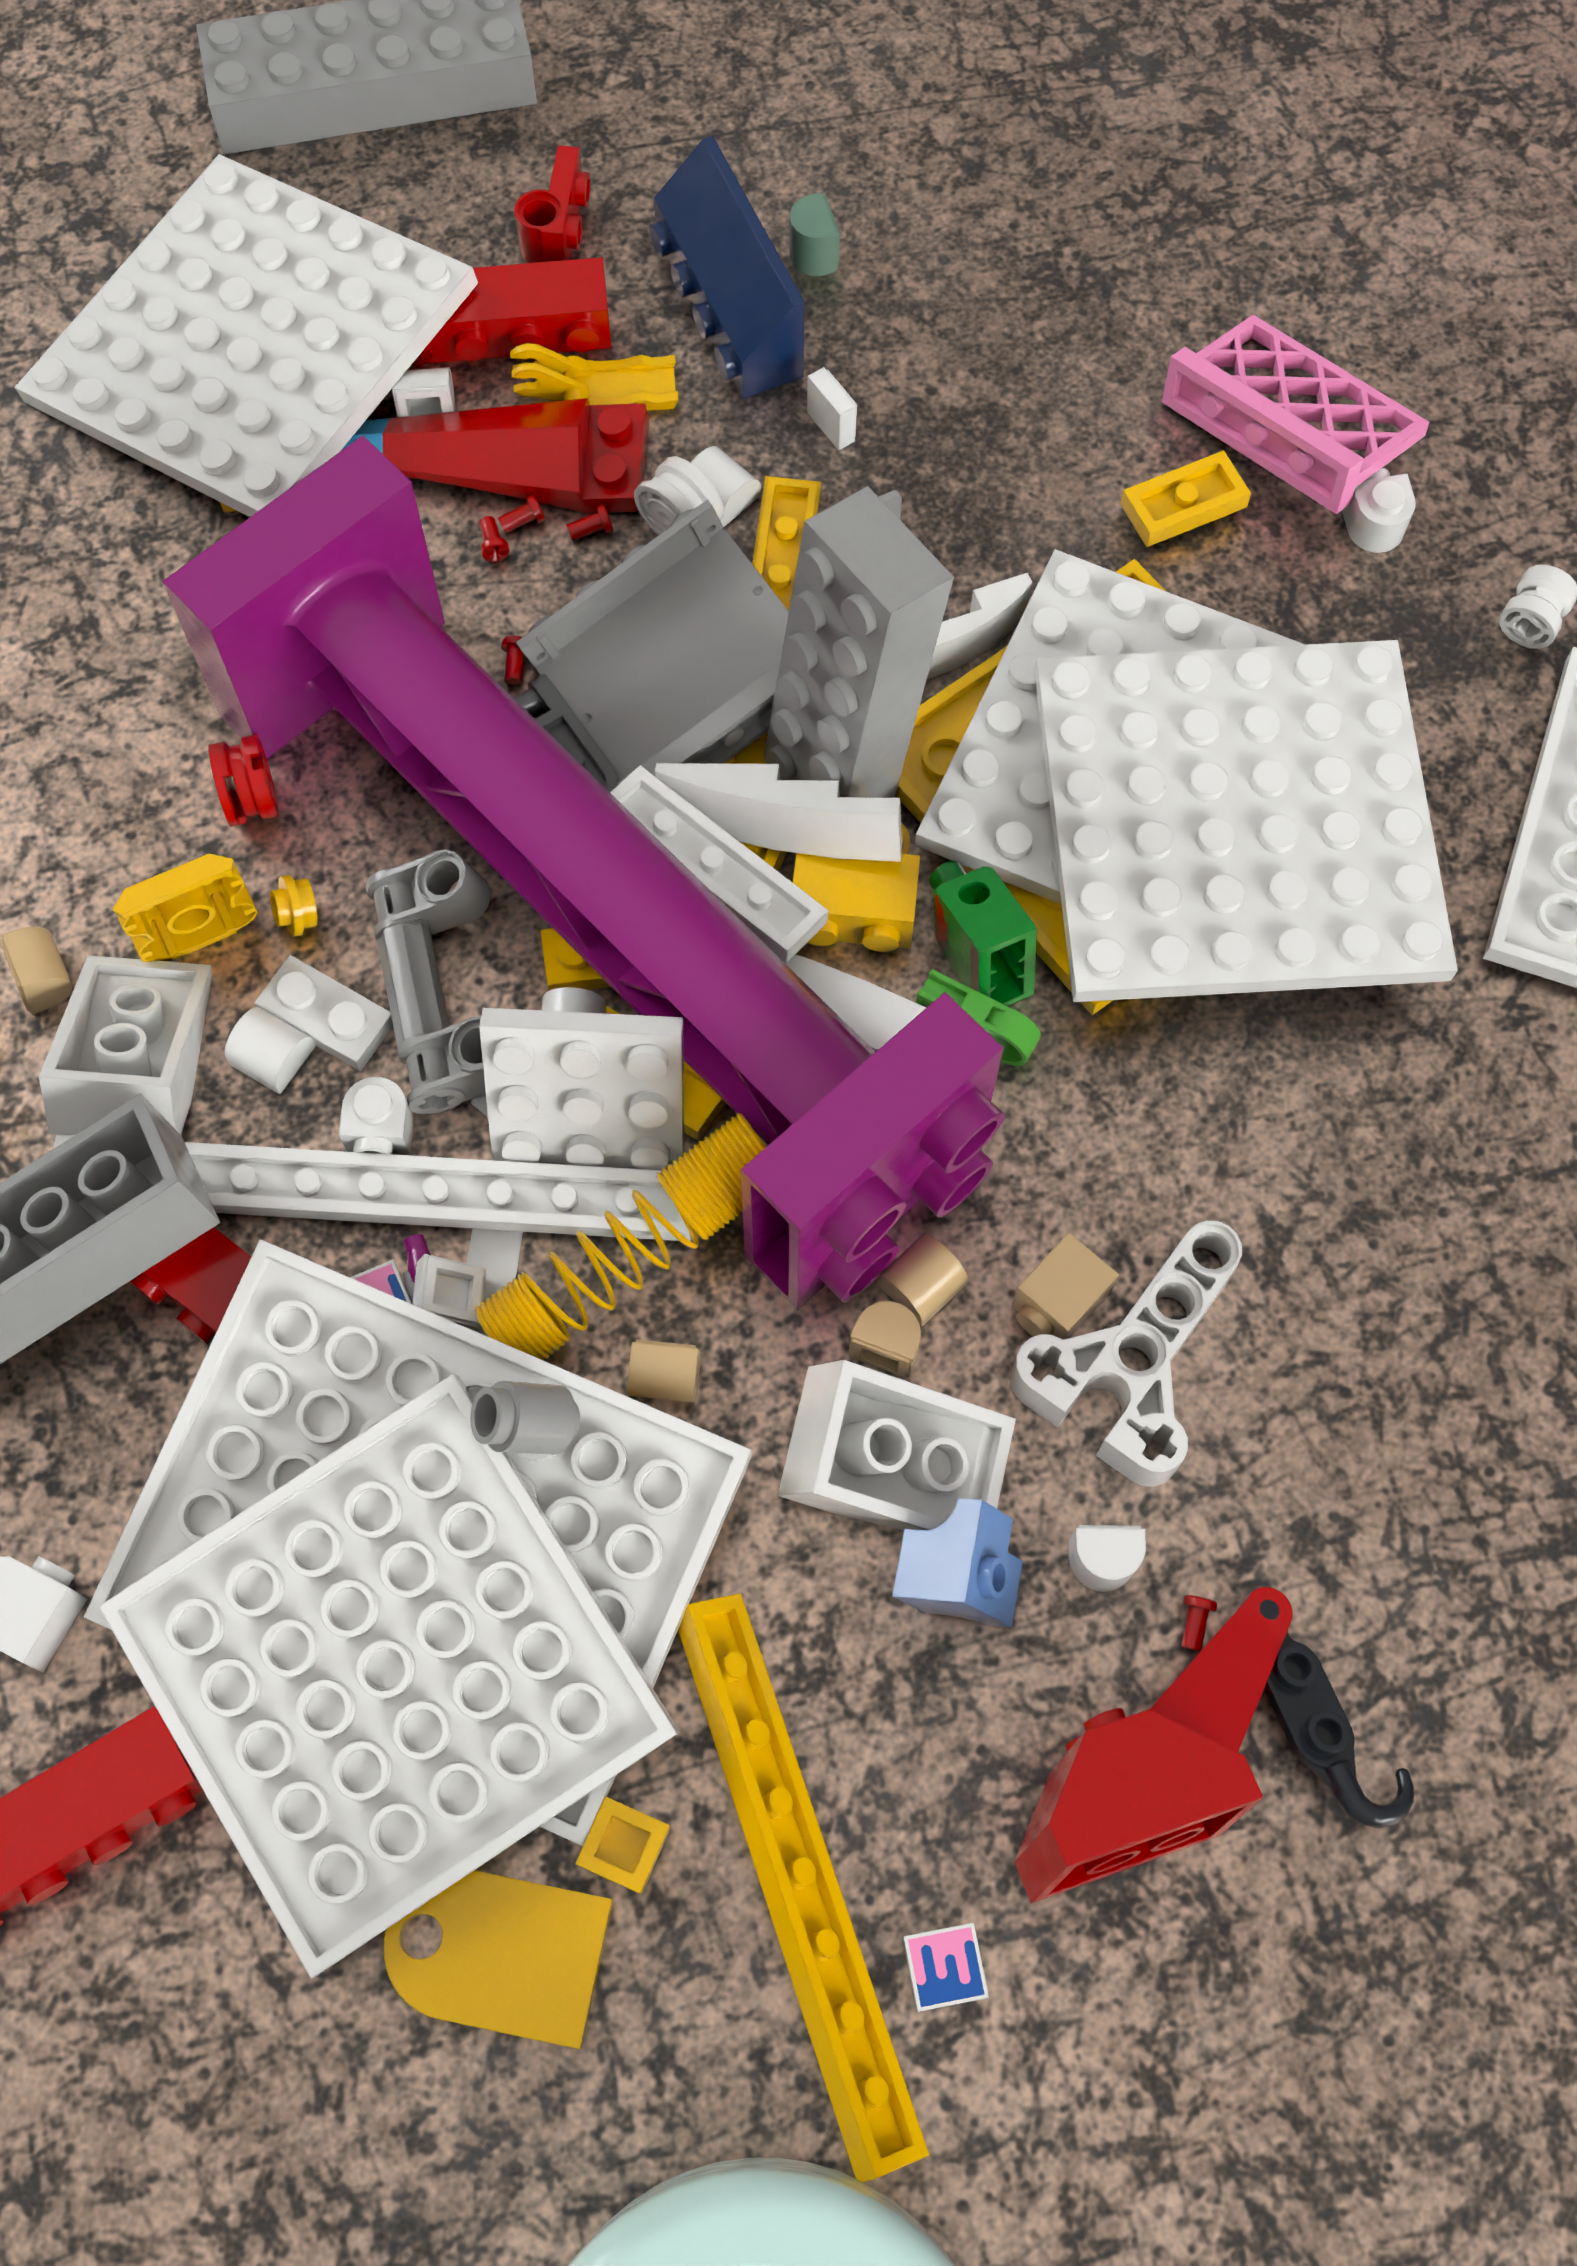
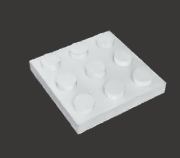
(584, 1088)

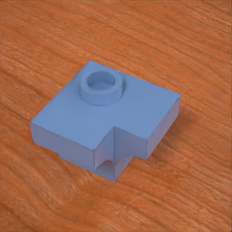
(961, 1566)

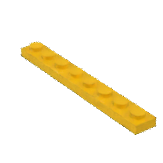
(801, 1890)

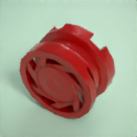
(251, 777)

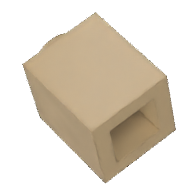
(1063, 1290)

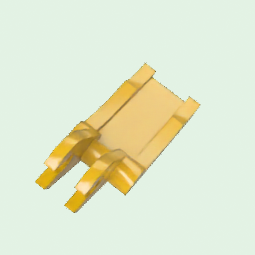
(602, 382)

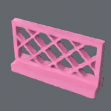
(1277, 433)

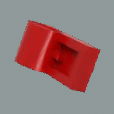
(549, 218)

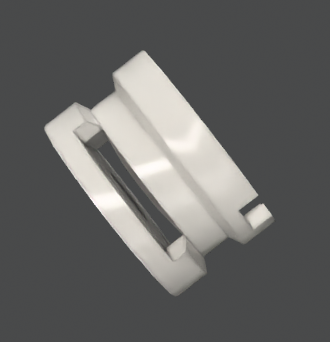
(672, 491)

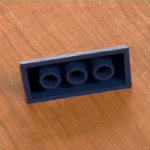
(730, 273)

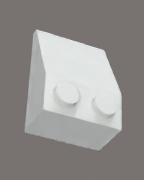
(125, 1035)
(891, 1449)

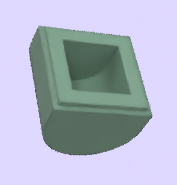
(813, 236)

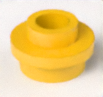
(293, 905)

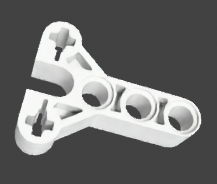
(1144, 1396)

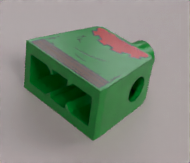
(984, 932)

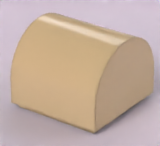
(36, 968)
(924, 1278)
(886, 1338)
(664, 1370)

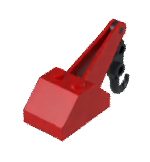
(1175, 1770)

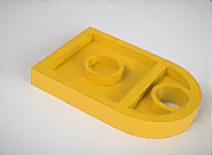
(508, 1958)

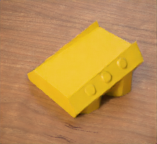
(185, 908)

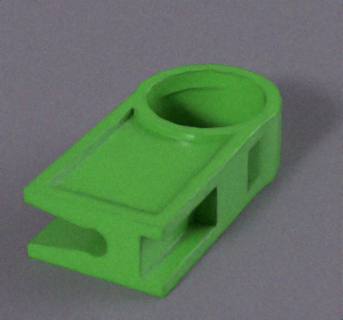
(1006, 1025)

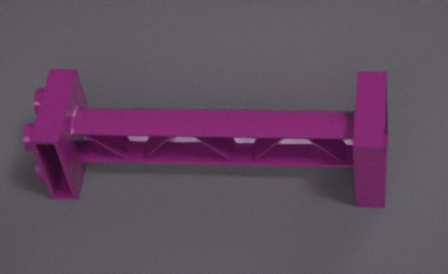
(340, 609)

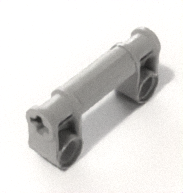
(410, 908)

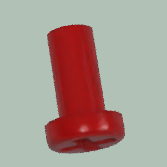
(522, 515)
(591, 524)
(494, 547)
(514, 660)
(1196, 1620)

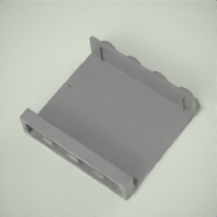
(668, 650)

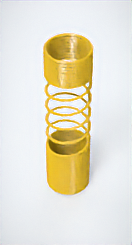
(707, 1196)

